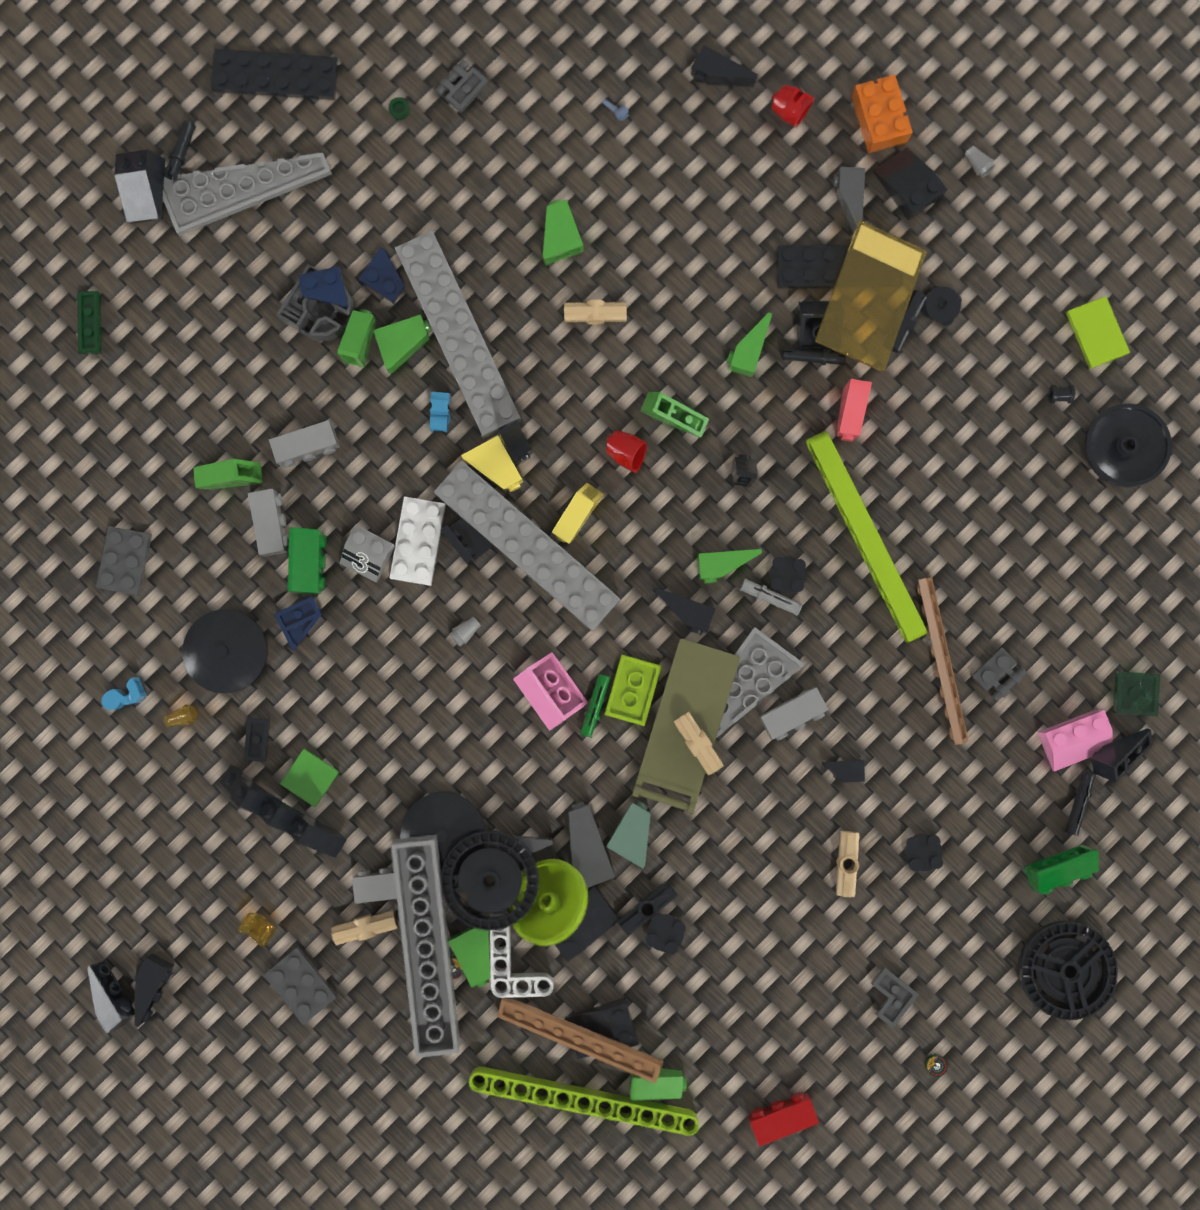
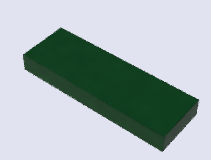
(89, 322)

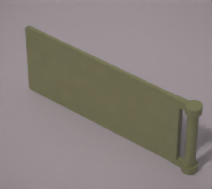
(697, 685)

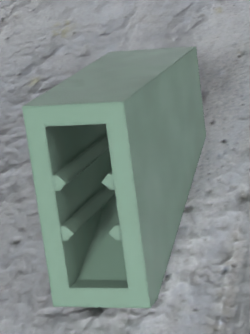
(632, 833)

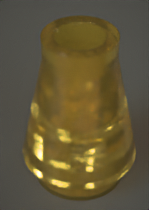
(183, 716)

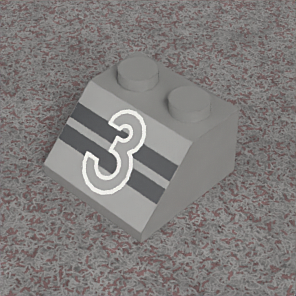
(366, 553)

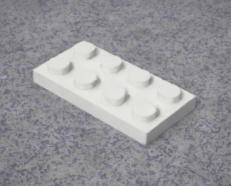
(417, 541)

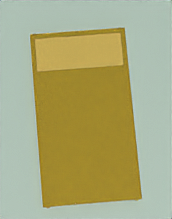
(871, 296)

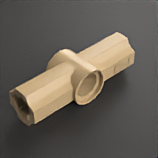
(595, 312)
(698, 743)
(847, 877)
(364, 927)

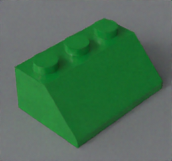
(306, 561)
(1062, 869)

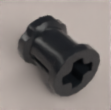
(1061, 394)

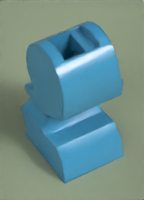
(439, 412)
(117, 698)

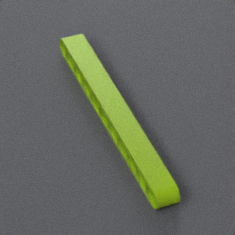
(866, 537)
(591, 1108)

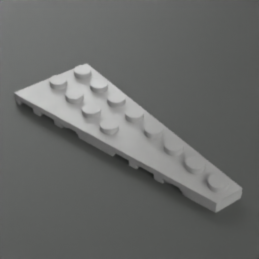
(218, 193)
(759, 672)

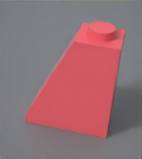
(852, 409)

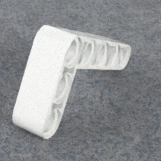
(505, 974)

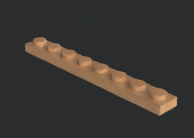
(944, 667)
(580, 1039)

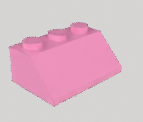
(550, 691)
(1076, 738)

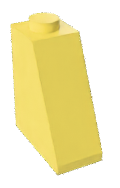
(494, 464)
(577, 513)

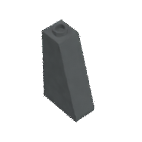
(587, 846)

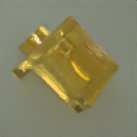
(257, 928)

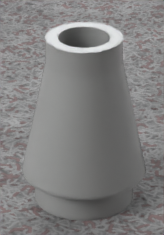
(980, 162)
(464, 631)

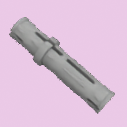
(770, 596)

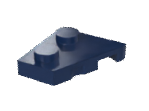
(383, 277)
(325, 286)
(298, 620)

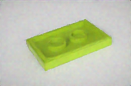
(1097, 332)
(633, 690)

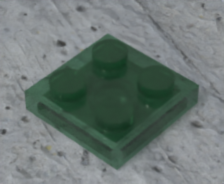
(1136, 693)

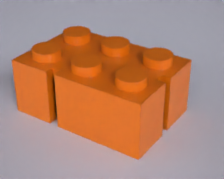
(881, 113)

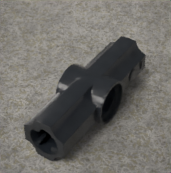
(910, 319)
(636, 917)

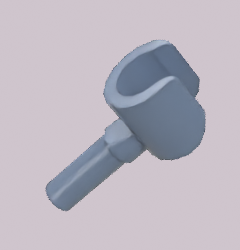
(620, 113)

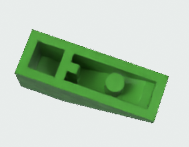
(747, 352)
(674, 413)
(718, 564)

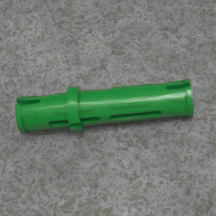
(587, 730)

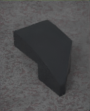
(847, 770)

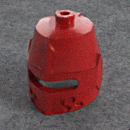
(792, 104)
(626, 450)

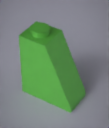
(561, 233)
(357, 338)
(401, 340)
(227, 474)
(473, 954)
(668, 1086)

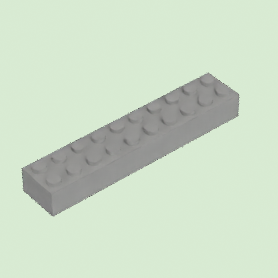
(458, 334)
(527, 546)
(425, 946)

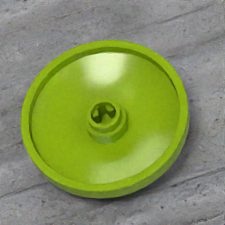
(557, 906)

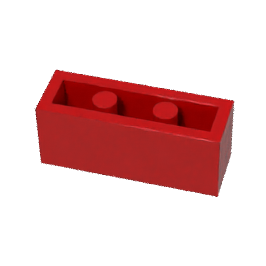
(783, 1118)

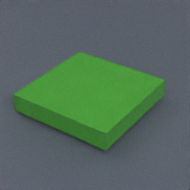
(309, 777)

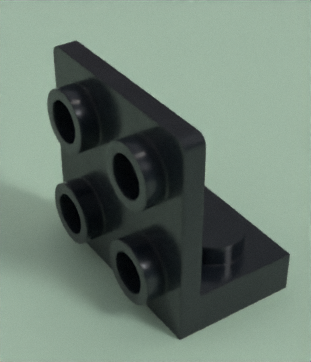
(466, 540)

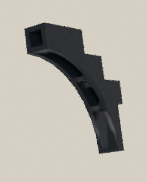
(279, 815)

